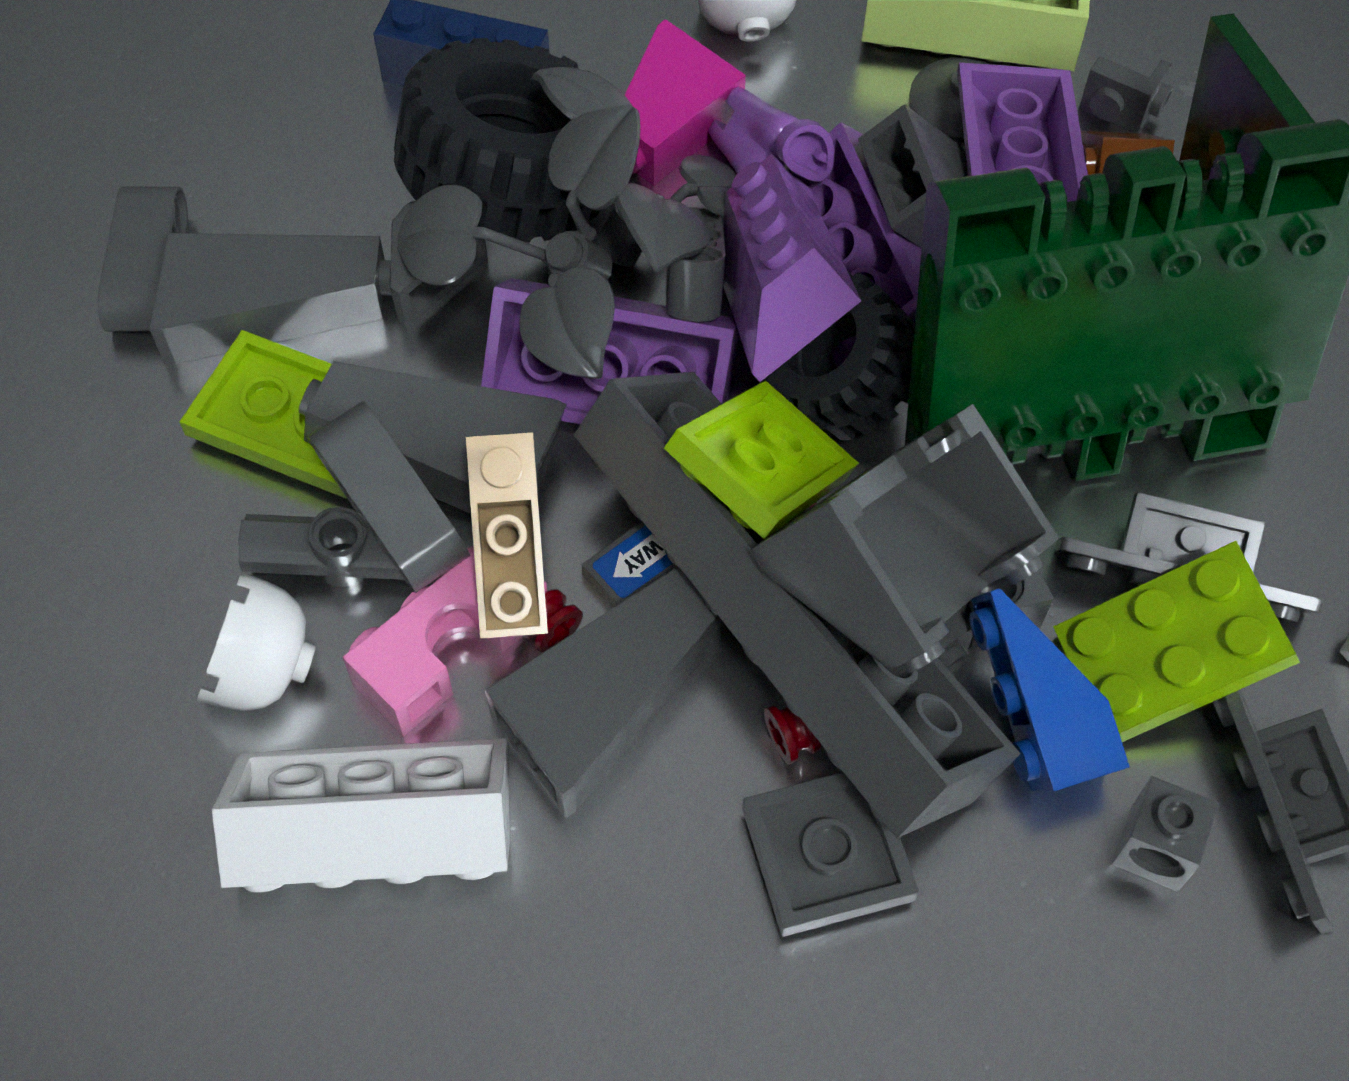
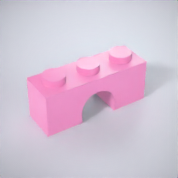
(397, 661)

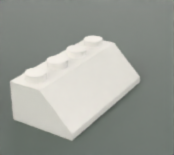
(364, 814)

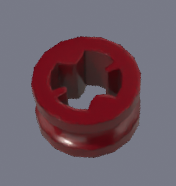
(561, 621)
(789, 734)

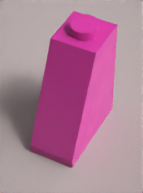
(678, 97)

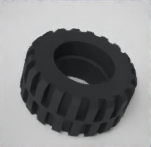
(488, 127)

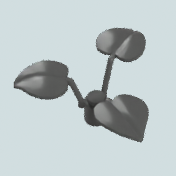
(639, 217)
(575, 314)

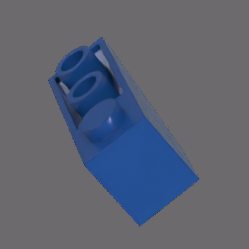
(1053, 709)

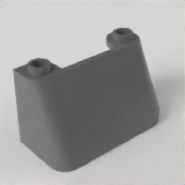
(912, 542)

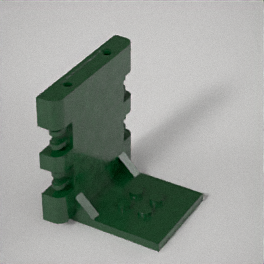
(1152, 298)

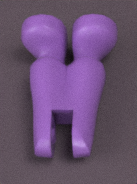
(763, 130)

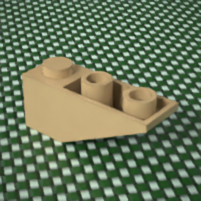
(506, 535)

